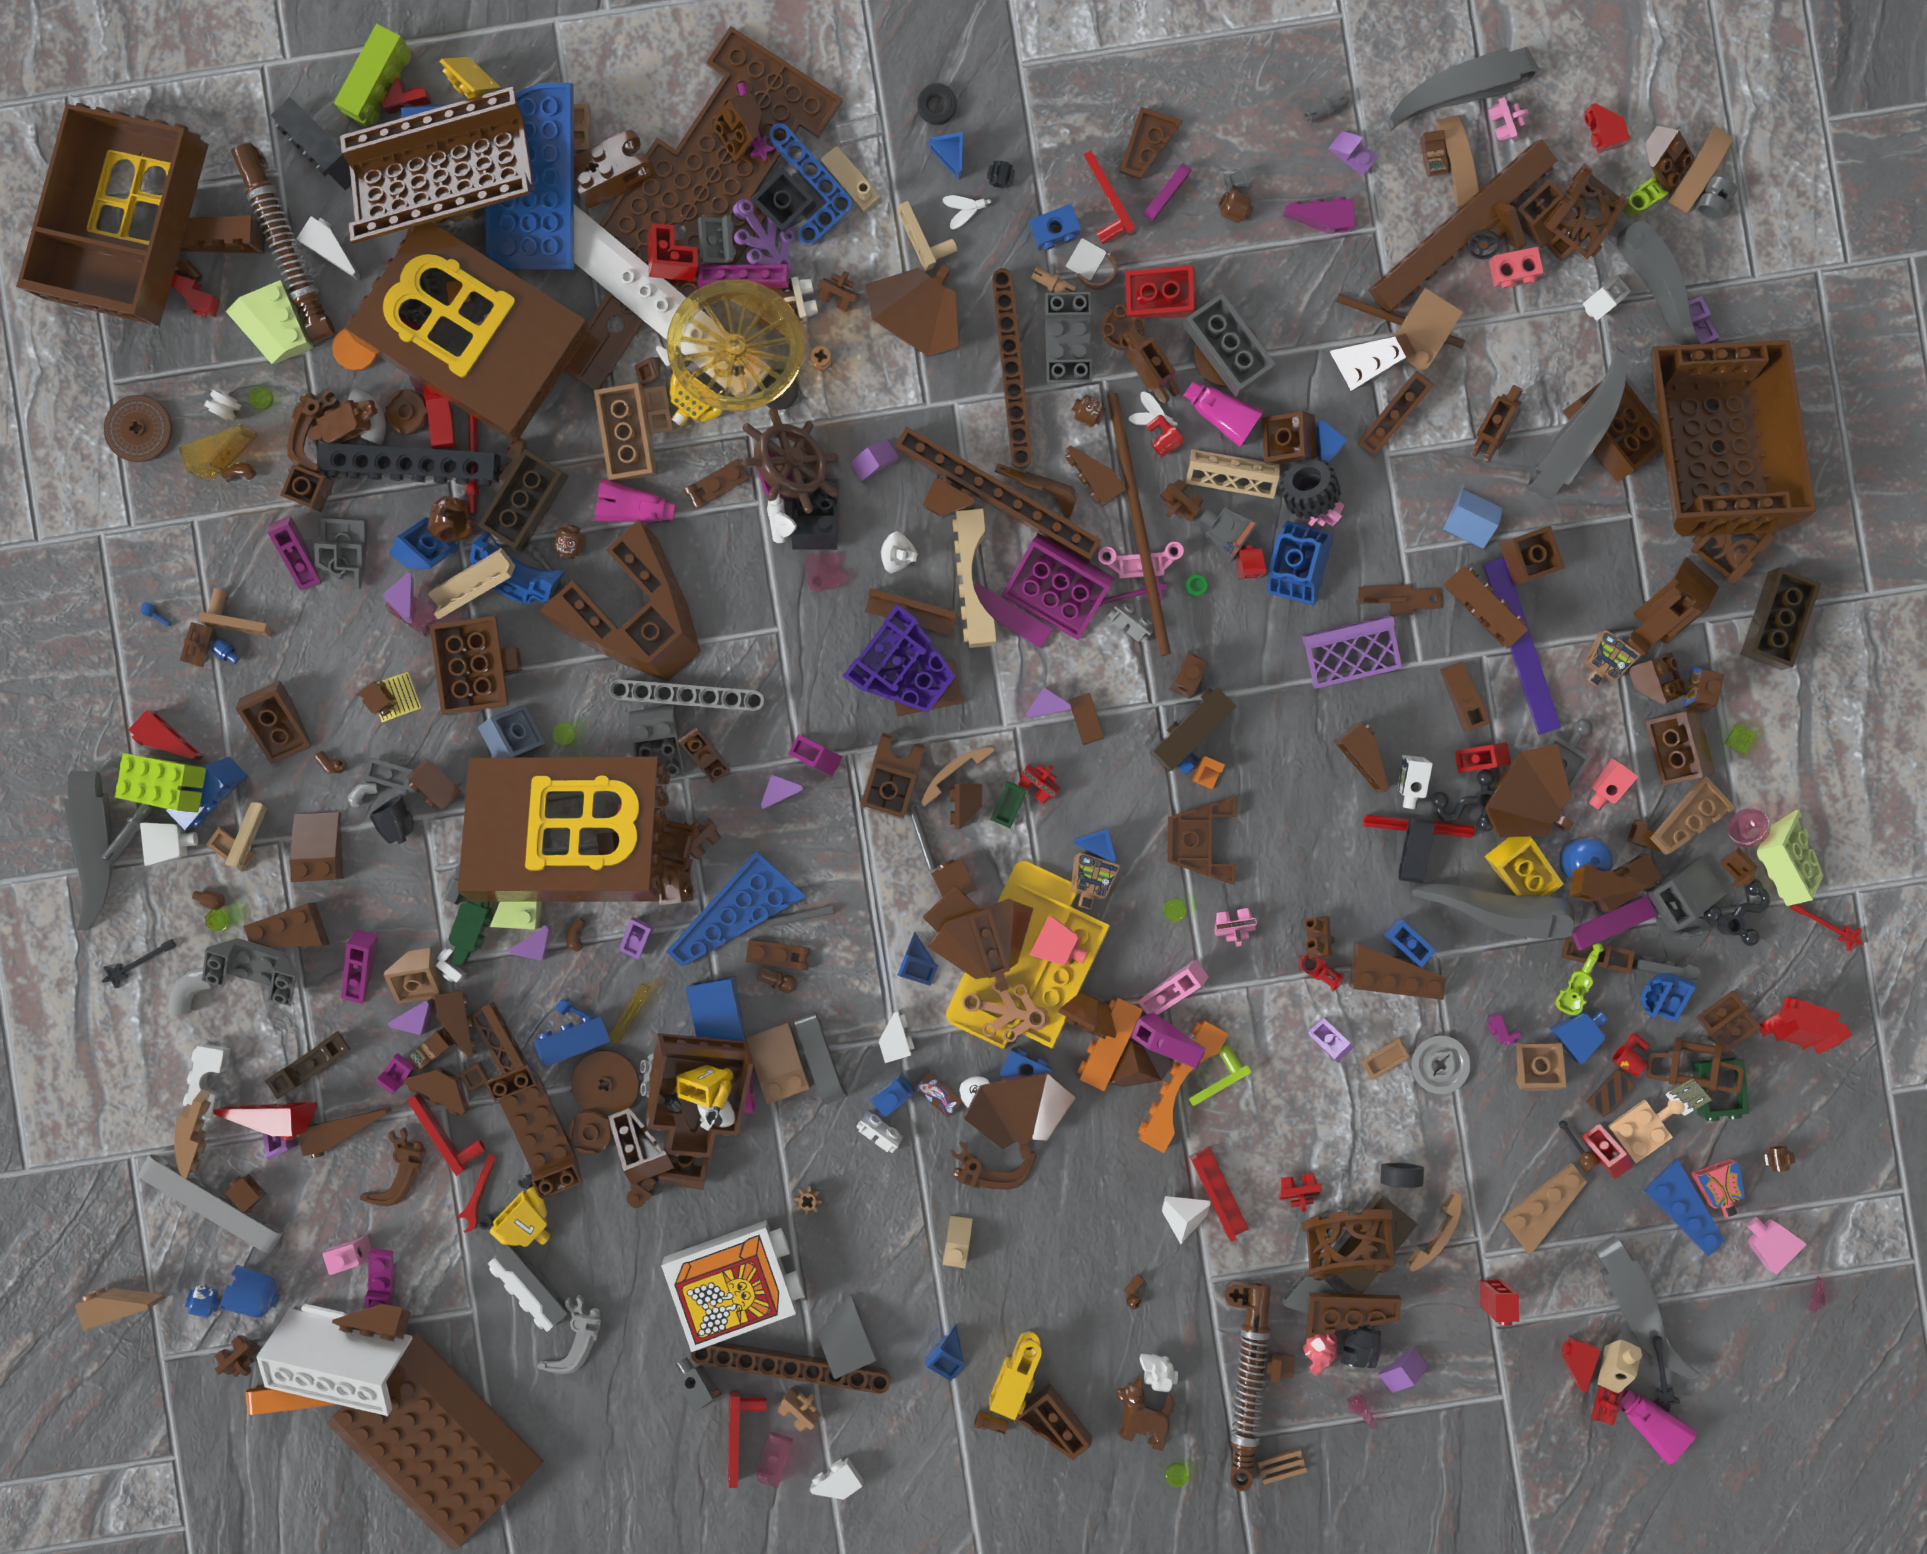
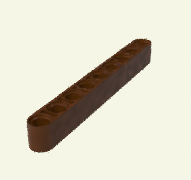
(1011, 358)
(779, 1369)

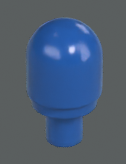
(224, 650)

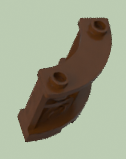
(1564, 217)
(1738, 561)
(1318, 1230)

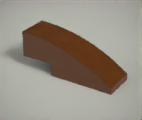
(1610, 957)

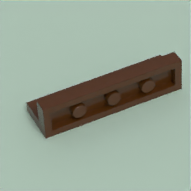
(928, 616)
(507, 1041)

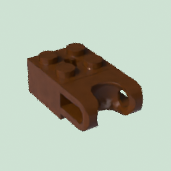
(609, 169)
(894, 772)

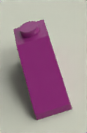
(294, 552)
(358, 965)

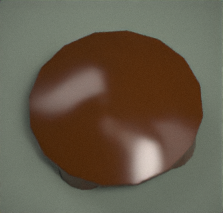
(1117, 323)

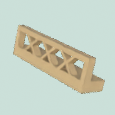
(1235, 467)
(471, 582)

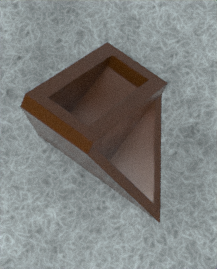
(1134, 1067)

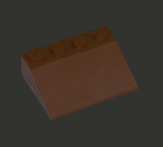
(1630, 437)
(468, 665)

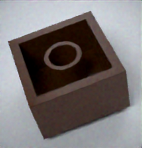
(1532, 555)

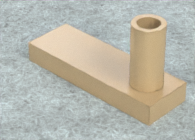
(850, 179)
(926, 254)

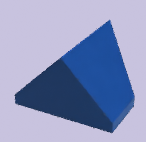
(949, 150)
(1098, 843)
(918, 963)
(946, 1356)

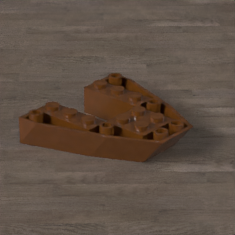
(658, 636)

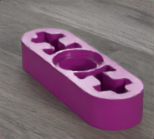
(1167, 192)

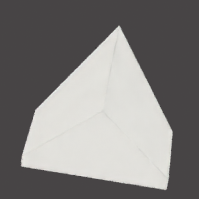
(1184, 1215)

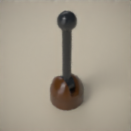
(1588, 1159)

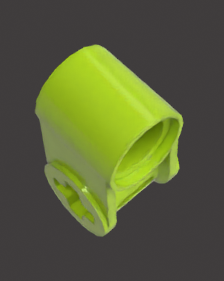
(1646, 196)

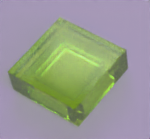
(1740, 739)

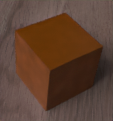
(307, 488)
(953, 874)

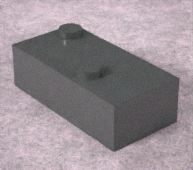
(1229, 345)

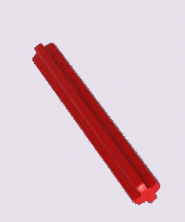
(1401, 824)

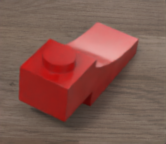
(201, 303)
(440, 420)

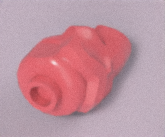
(1321, 1350)

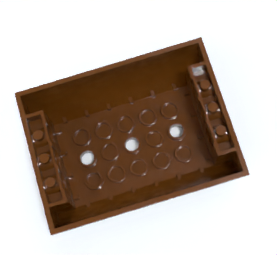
(1754, 423)

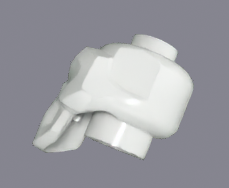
(1158, 1372)

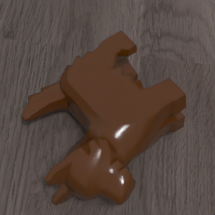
(1143, 1418)

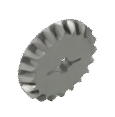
(1456, 1064)

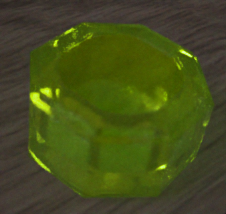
(217, 920)

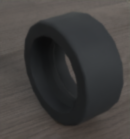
(1402, 1175)

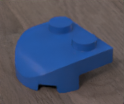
(1666, 995)

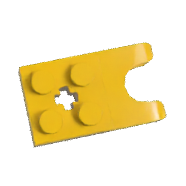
(1016, 1377)

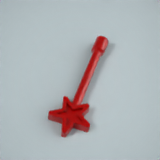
(1847, 935)

